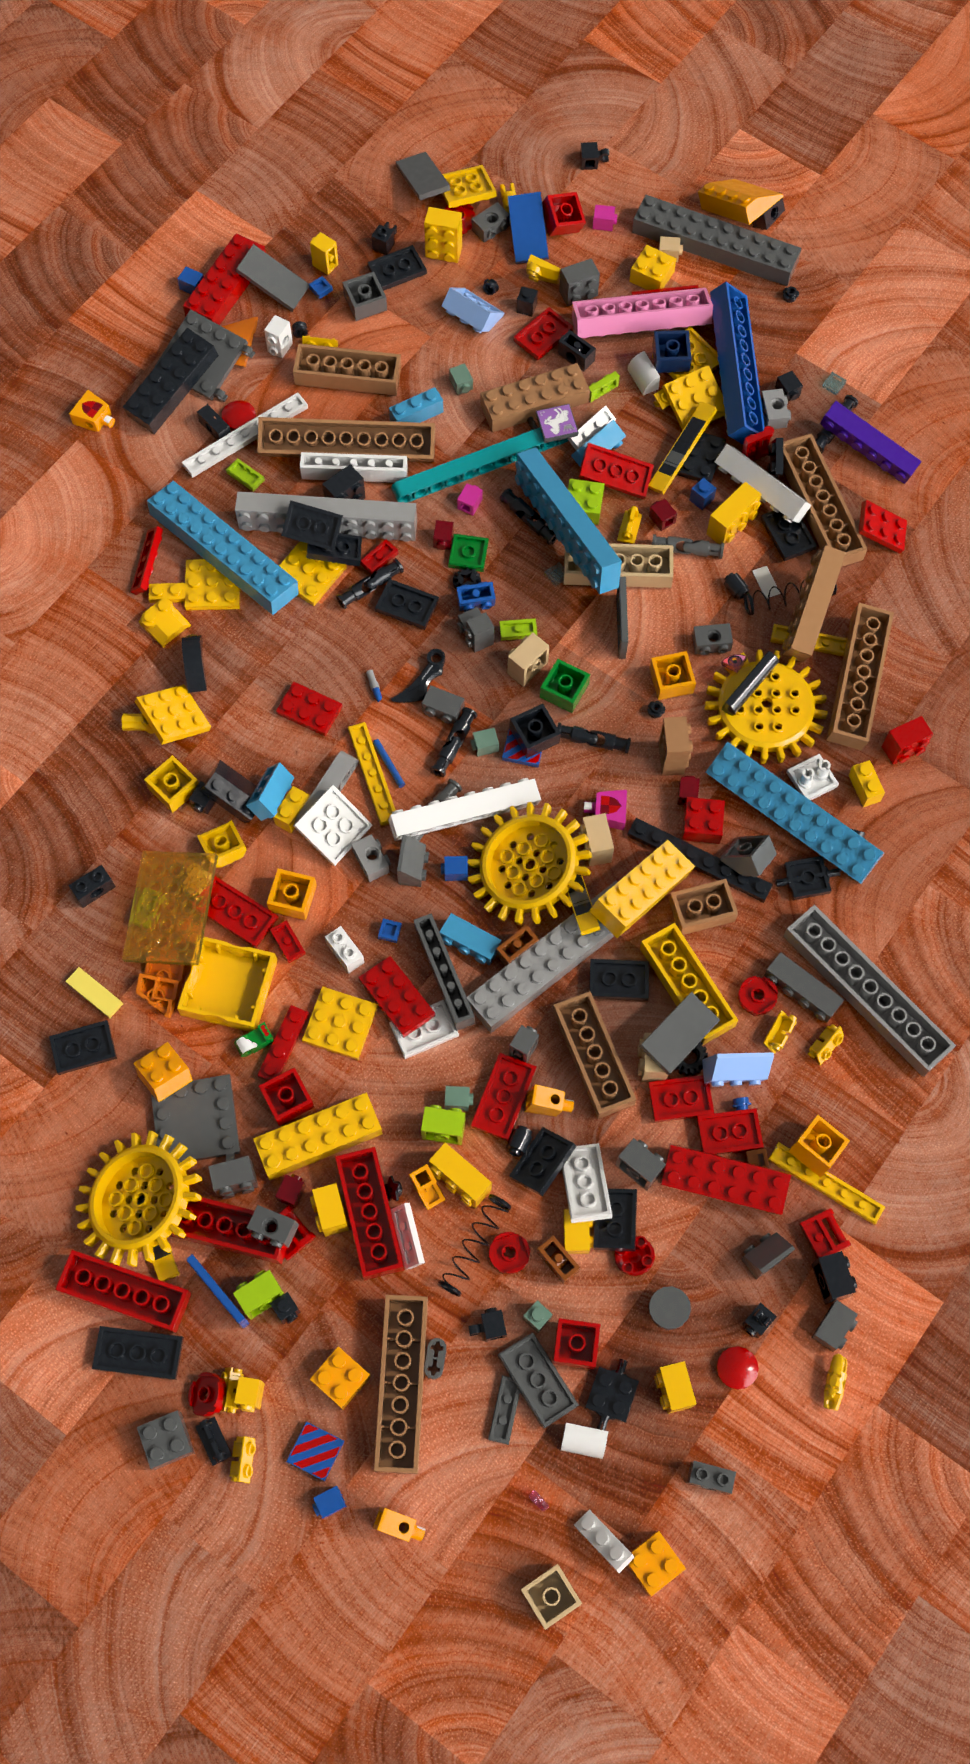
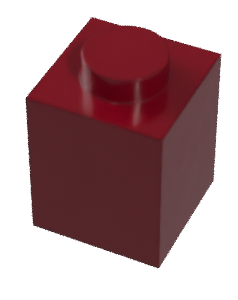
(662, 514)
(443, 535)
(688, 788)
(291, 1190)

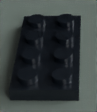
(138, 1353)

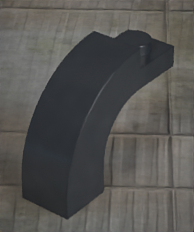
(193, 663)

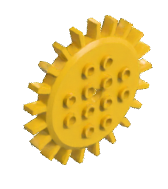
(793, 725)
(499, 854)
(108, 1198)

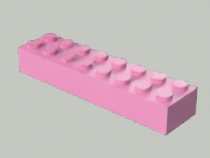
(642, 312)

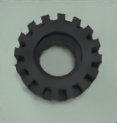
(697, 1066)

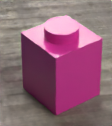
(604, 218)
(470, 499)

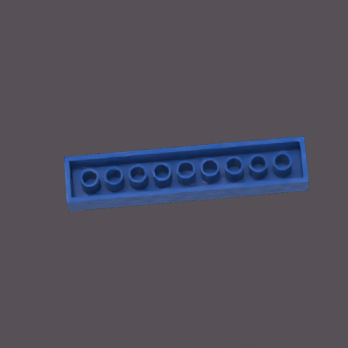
(737, 362)

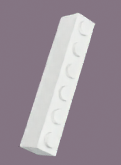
(371, 467)
(772, 490)

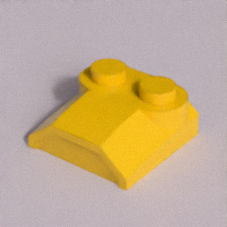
(542, 270)
(163, 622)
(224, 842)

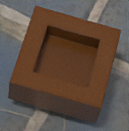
(758, 1157)

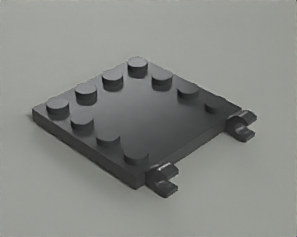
(228, 346)
(200, 1118)

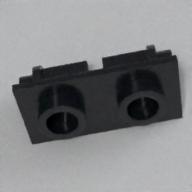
(213, 1441)

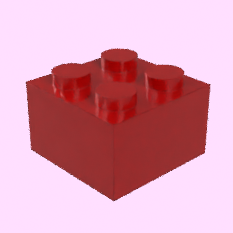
(563, 214)
(907, 740)
(703, 820)
(286, 1096)
(576, 1343)

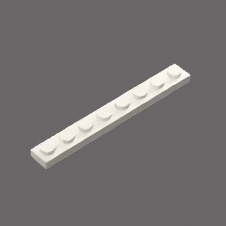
(241, 436)

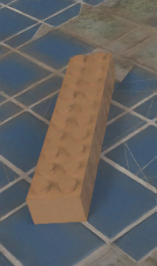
(295, 435)

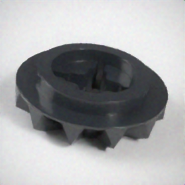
(459, 576)

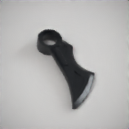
(418, 689)

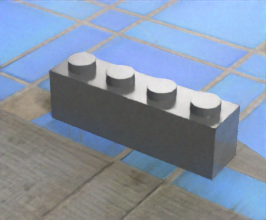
(803, 987)

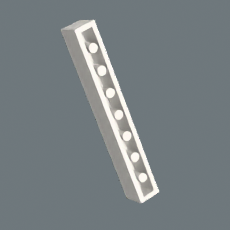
(463, 809)

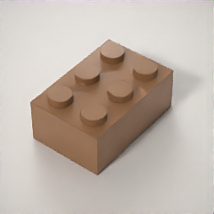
(675, 745)
(703, 907)

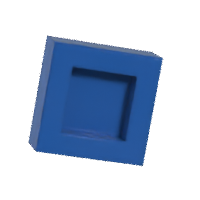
(320, 287)
(389, 930)

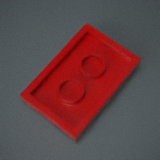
(542, 333)
(882, 526)
(309, 708)
(680, 1098)
(730, 1131)

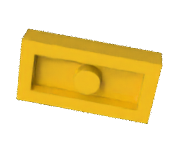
(172, 591)

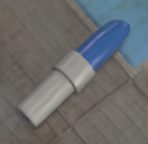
(374, 685)

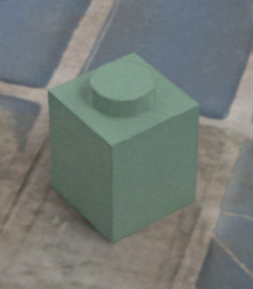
(461, 379)
(485, 742)
(458, 1098)
(537, 1316)

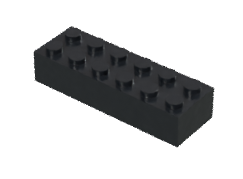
(170, 380)

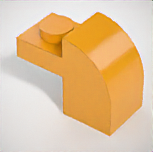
(426, 1186)

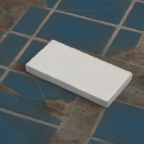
(586, 1185)

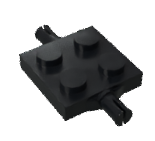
(807, 877)
(612, 1394)

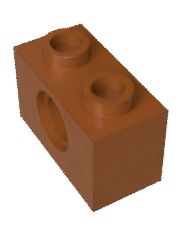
(516, 945)
(558, 1260)

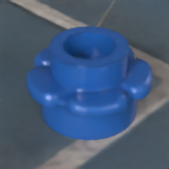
(741, 1103)

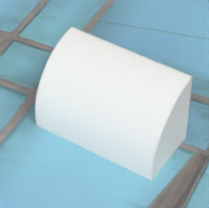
(644, 373)
(584, 1440)

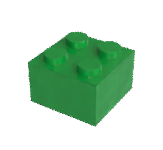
(564, 685)

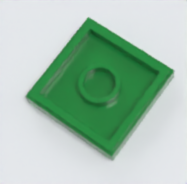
(468, 552)

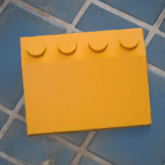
(737, 199)

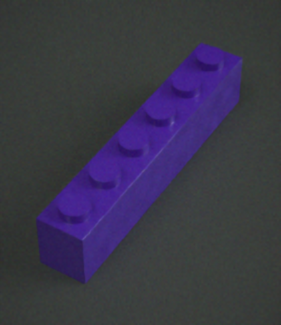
(870, 442)

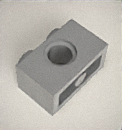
(775, 408)
(372, 868)

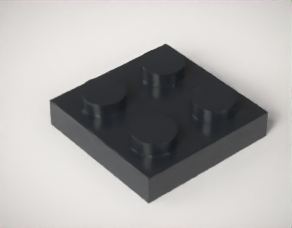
(775, 451)

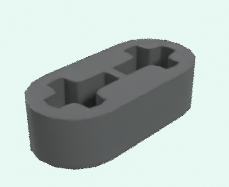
(430, 1357)

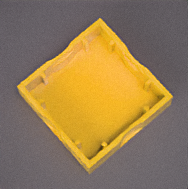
(228, 985)

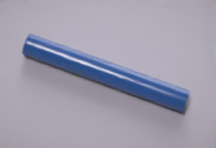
(389, 764)

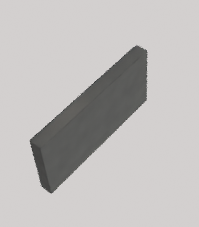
(422, 176)
(272, 277)
(622, 619)
(679, 1033)
(538, 1380)

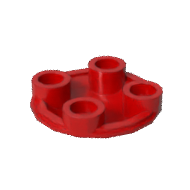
(238, 413)
(638, 1261)
(737, 1367)

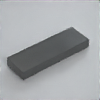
(504, 1411)

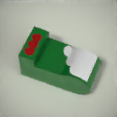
(254, 1041)

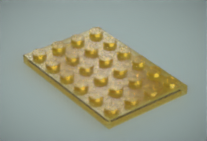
(170, 908)

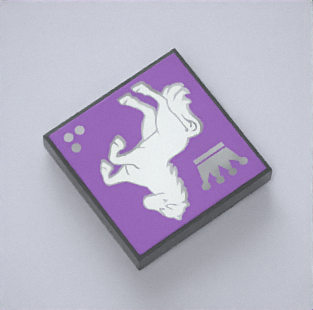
(557, 423)

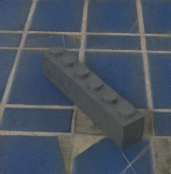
(444, 972)

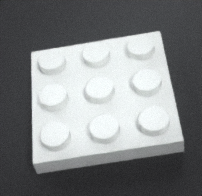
(332, 825)

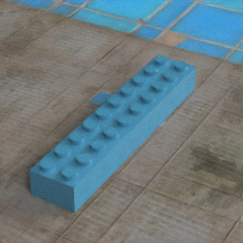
(568, 521)
(223, 547)
(795, 812)

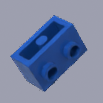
(475, 595)

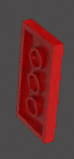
(616, 470)
(239, 913)
(397, 996)
(503, 1096)

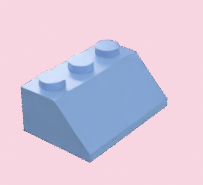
(471, 309)
(737, 1068)

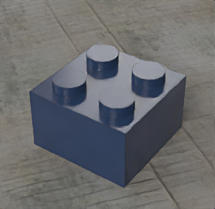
(671, 351)

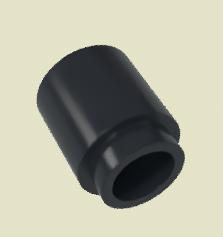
(736, 585)
(519, 1141)

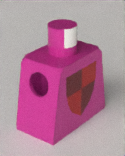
(611, 803)

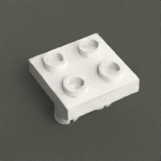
(813, 777)

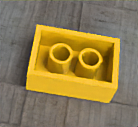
(443, 234)
(734, 514)
(459, 1176)

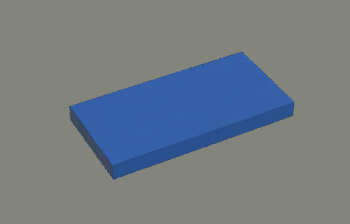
(528, 226)
(217, 1291)

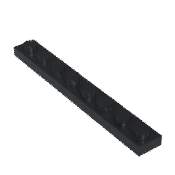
(701, 860)

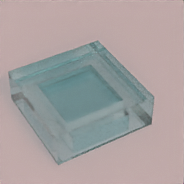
(834, 383)
(555, 574)

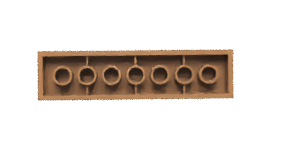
(828, 513)
(860, 676)
(401, 1385)

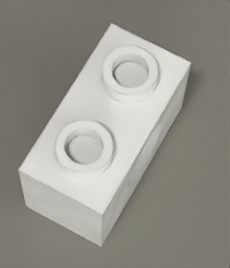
(278, 336)
(344, 949)

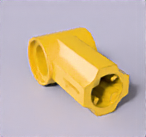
(135, 722)

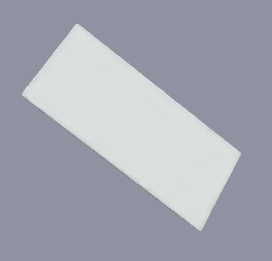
(765, 581)

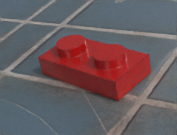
(379, 556)
(287, 941)

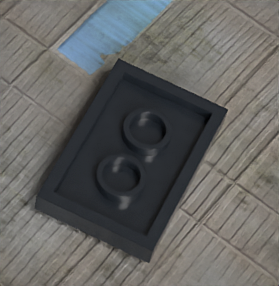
(397, 267)
(702, 458)
(312, 525)
(789, 538)
(346, 551)
(407, 604)
(619, 979)
(83, 1047)
(542, 1161)
(620, 1230)

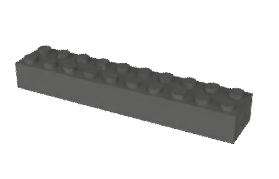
(717, 240)

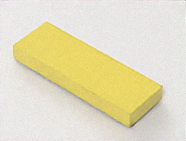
(94, 992)

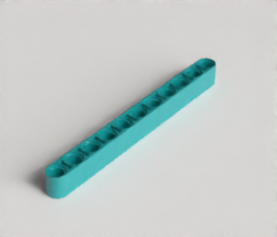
(469, 466)

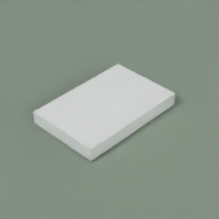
(432, 1033)

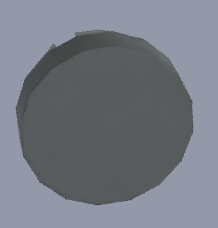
(669, 1308)

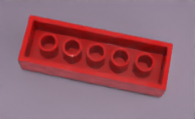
(221, 284)
(726, 1179)
(369, 1213)
(226, 1229)
(123, 1291)

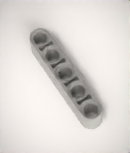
(336, 775)

